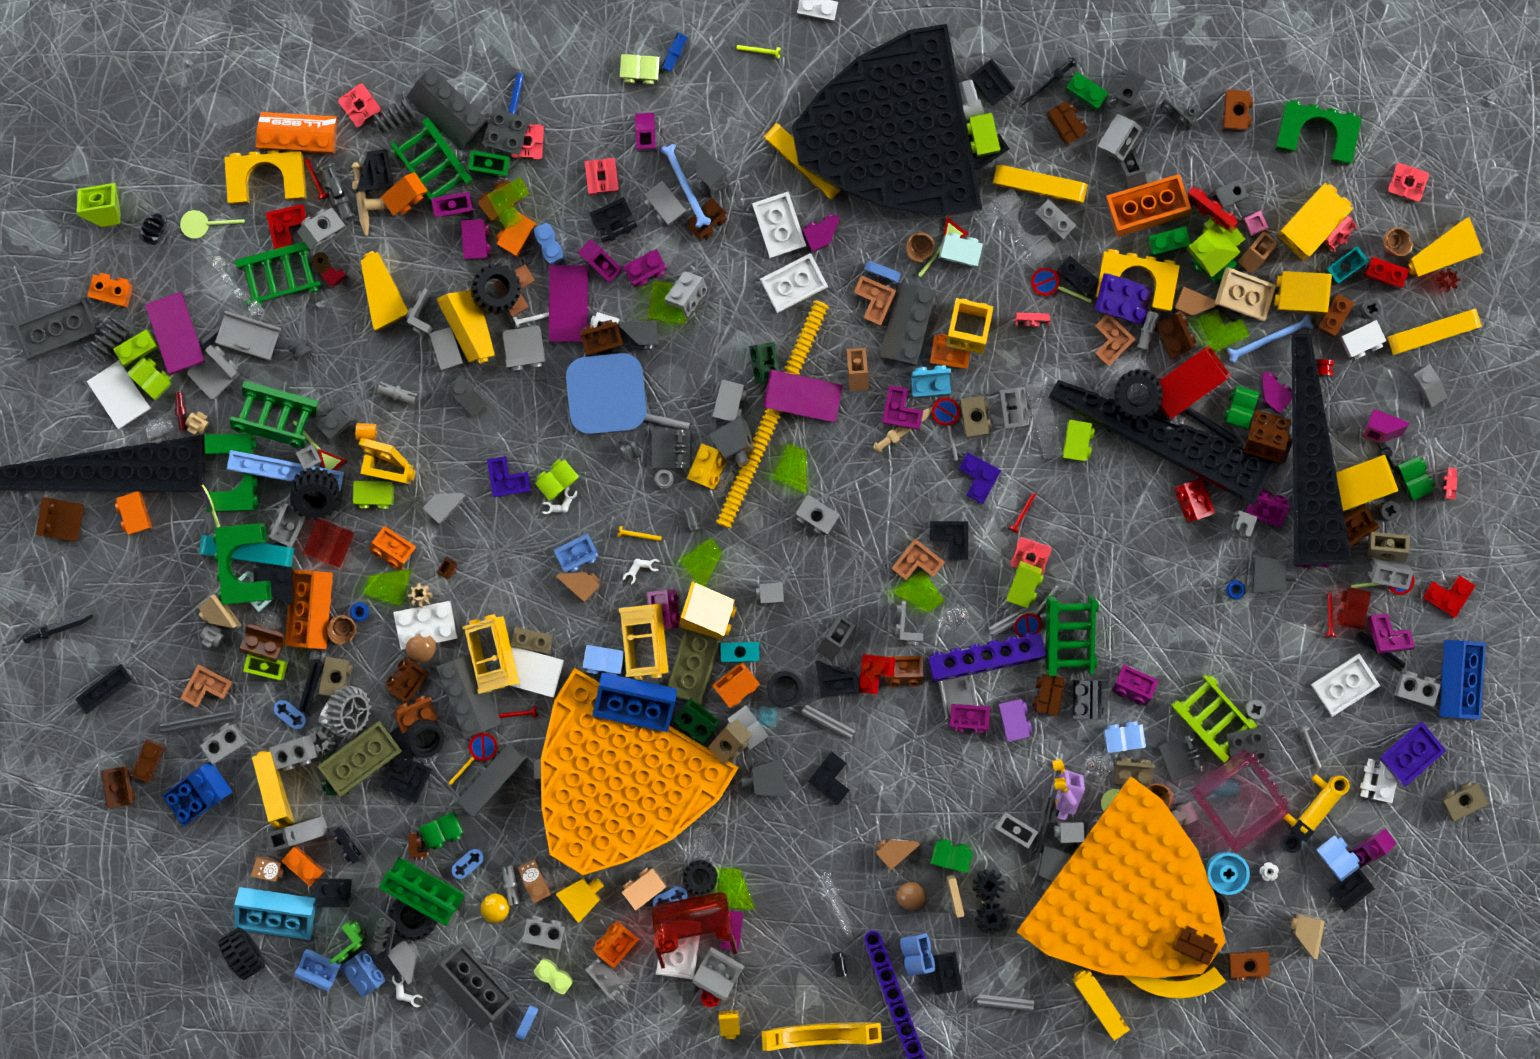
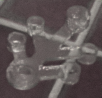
(219, 264)

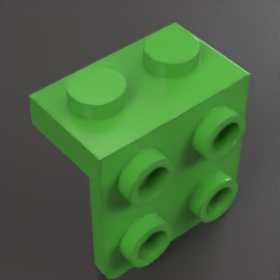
(355, 933)

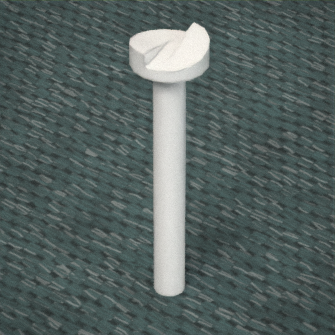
(528, 319)

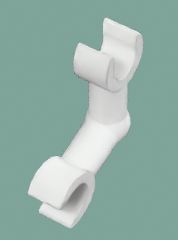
(565, 504)
(637, 564)
(401, 996)

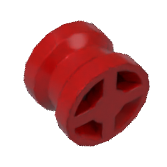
(1325, 367)
(709, 1000)

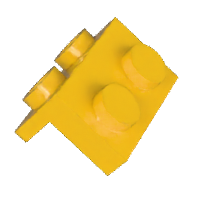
(707, 466)

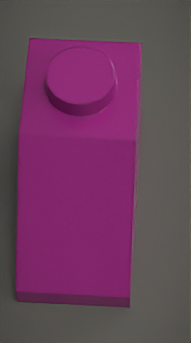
(452, 205)
(599, 260)

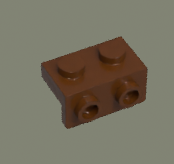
(601, 337)
(1359, 524)
(117, 787)

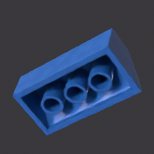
(1462, 679)
(634, 702)

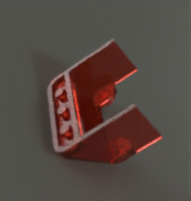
(692, 918)

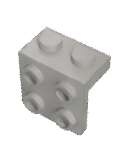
(413, 314)
(524, 348)
(215, 373)
(910, 638)
(717, 974)

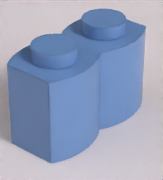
(550, 248)
(917, 954)

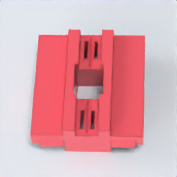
(348, 105)
(536, 148)
(592, 170)
(1406, 172)
(1340, 234)
(1032, 319)
(1451, 484)
(1029, 546)

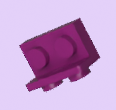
(644, 268)
(1269, 508)
(669, 601)
(1134, 685)
(969, 717)

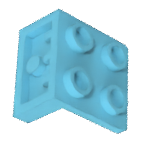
(931, 382)

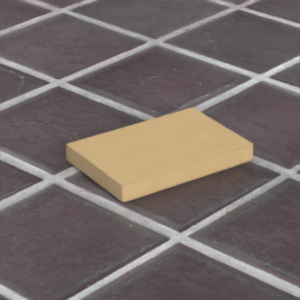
(1245, 294)
(955, 895)

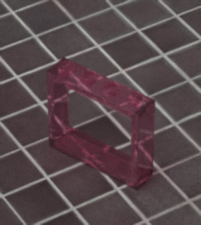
(1223, 774)

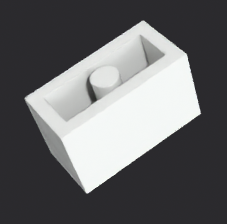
(1363, 339)

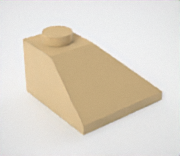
(218, 614)
(1309, 933)

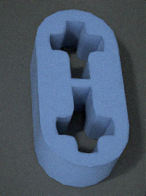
(882, 271)
(287, 718)
(465, 859)
(671, 892)
(526, 1023)

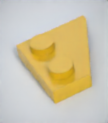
(382, 451)

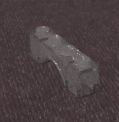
(1037, 247)

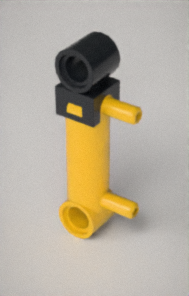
(1304, 827)

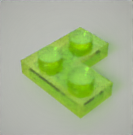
(504, 199)
(659, 309)
(1220, 335)

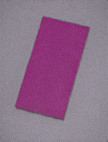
(567, 302)
(175, 333)
(802, 396)

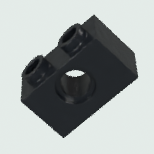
(1077, 275)

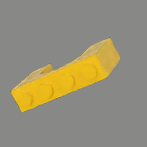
(239, 169)
(1163, 275)

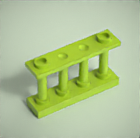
(1195, 722)

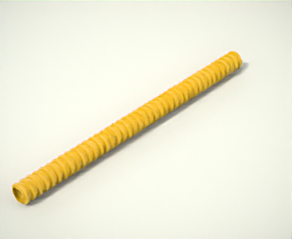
(771, 416)

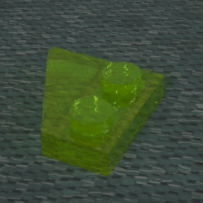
(793, 468)
(702, 561)
(388, 586)
(920, 592)
(734, 886)

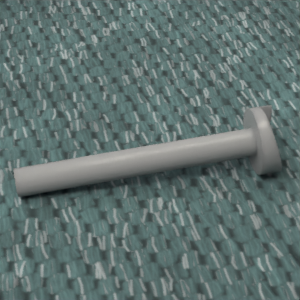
(1304, 730)

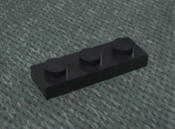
(104, 689)

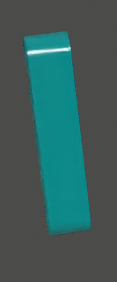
(253, 552)

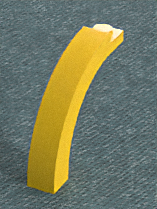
(1181, 988)
(822, 1034)

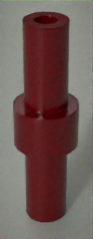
(180, 411)

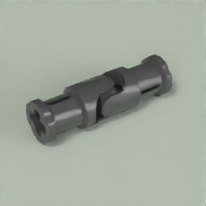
(332, 184)

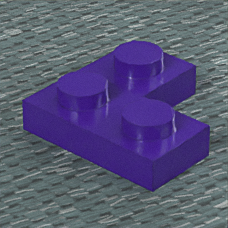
(984, 475)
(502, 482)

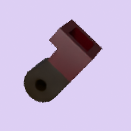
(324, 267)

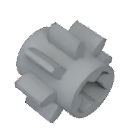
(211, 636)

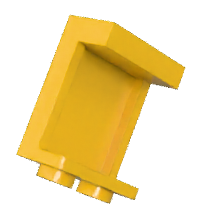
(368, 470)

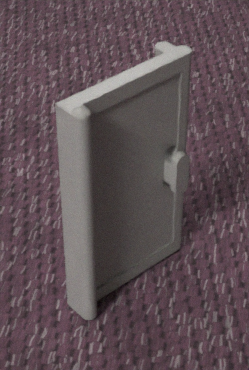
(245, 333)
(957, 690)

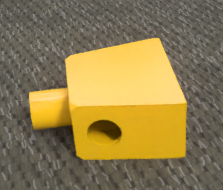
(580, 897)

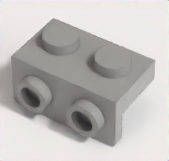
(687, 292)
(287, 525)

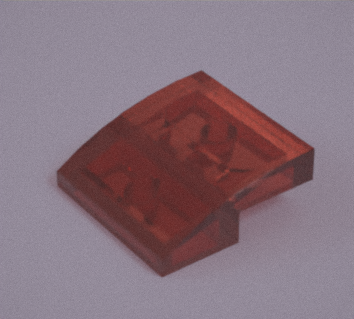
(328, 542)

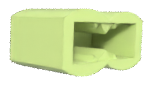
(639, 68)
(558, 979)

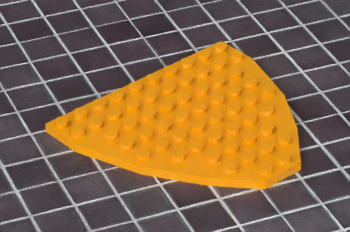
(618, 785)
(1128, 894)

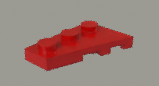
(1206, 206)

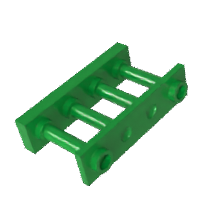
(439, 145)
(283, 255)
(274, 397)
(1054, 626)
(422, 891)

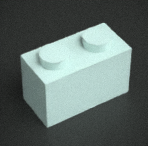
(960, 250)

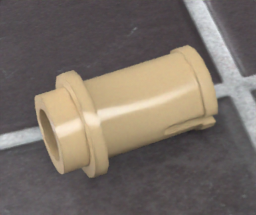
(374, 204)

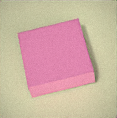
(1255, 223)

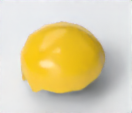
(494, 908)

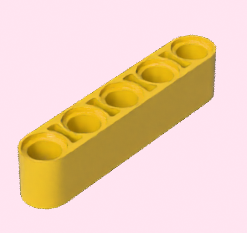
(784, 144)
(1040, 184)
(1434, 331)

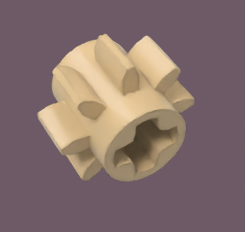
(197, 423)
(422, 591)

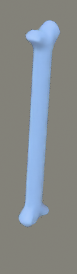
(669, 152)
(1304, 323)

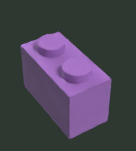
(1014, 719)

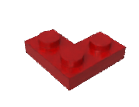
(281, 221)
(1451, 600)
(871, 669)

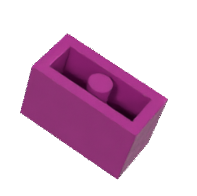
(475, 239)

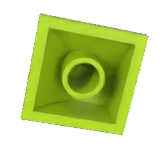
(99, 204)
(1213, 250)

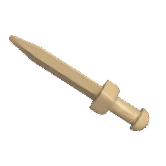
(363, 215)
(893, 436)

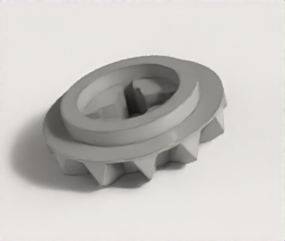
(328, 745)

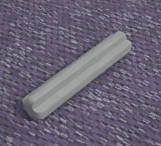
(1009, 621)
(828, 721)
(1004, 1002)

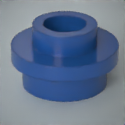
(1241, 587)
(353, 614)

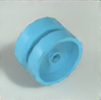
(1238, 876)

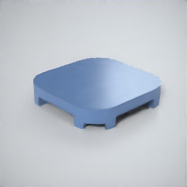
(606, 393)

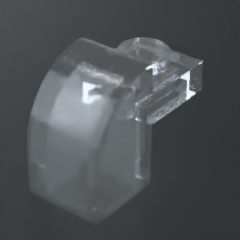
(1131, 363)

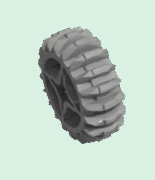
(348, 711)

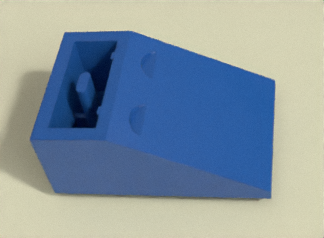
(197, 793)

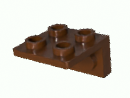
(1175, 335)
(1267, 436)
(59, 519)

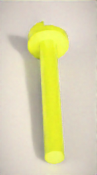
(760, 50)

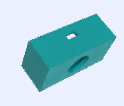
(1356, 259)
(728, 655)

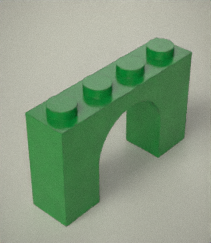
(1344, 126)
(242, 497)
(228, 541)

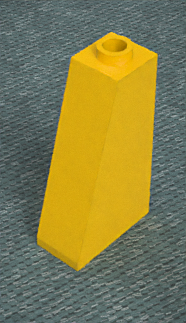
(1450, 248)
(383, 296)
(467, 325)
(272, 791)

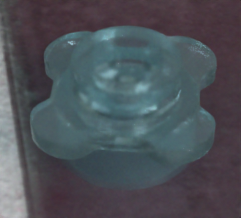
(764, 711)

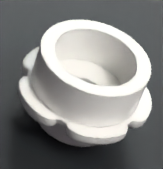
(1264, 871)

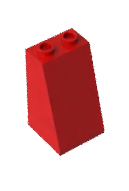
(1192, 381)

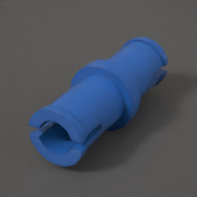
(674, 52)

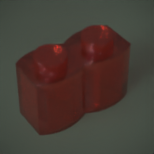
(1354, 608)

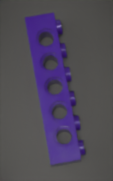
(1031, 640)

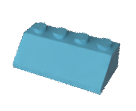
(274, 913)

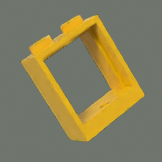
(964, 340)

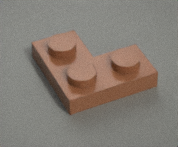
(525, 279)
(880, 298)
(1117, 339)
(916, 556)
(203, 681)

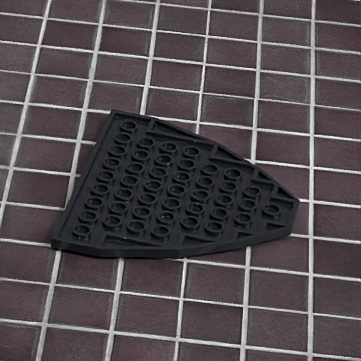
(894, 128)

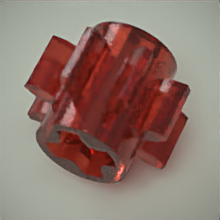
(1451, 275)

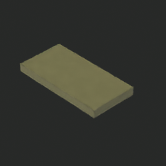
(693, 665)
(359, 758)

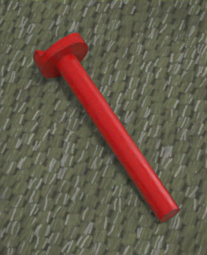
(322, 195)
(1022, 514)
(1330, 617)
(519, 713)

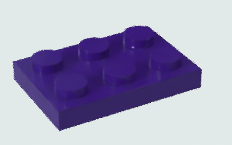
(1123, 299)
(1412, 754)

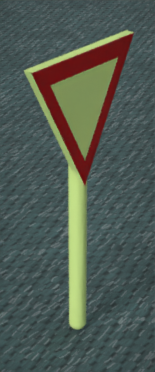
(950, 227)
(328, 460)

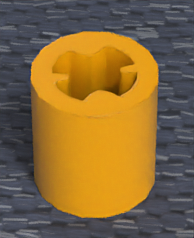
(366, 431)

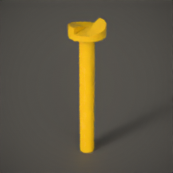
(636, 534)

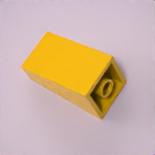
(1315, 221)
(1365, 482)

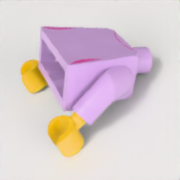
(1070, 790)

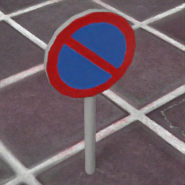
(946, 412)
(1029, 621)

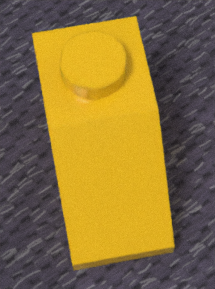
(729, 1024)

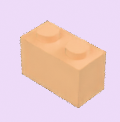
(643, 888)

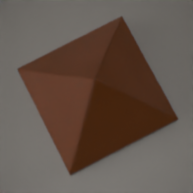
(448, 568)

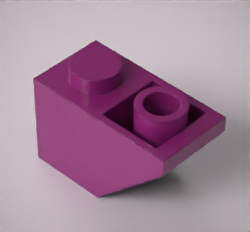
(645, 132)
(820, 234)
(1273, 393)
(1383, 427)
(1374, 847)

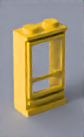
(644, 615)
(498, 678)
(1100, 1003)

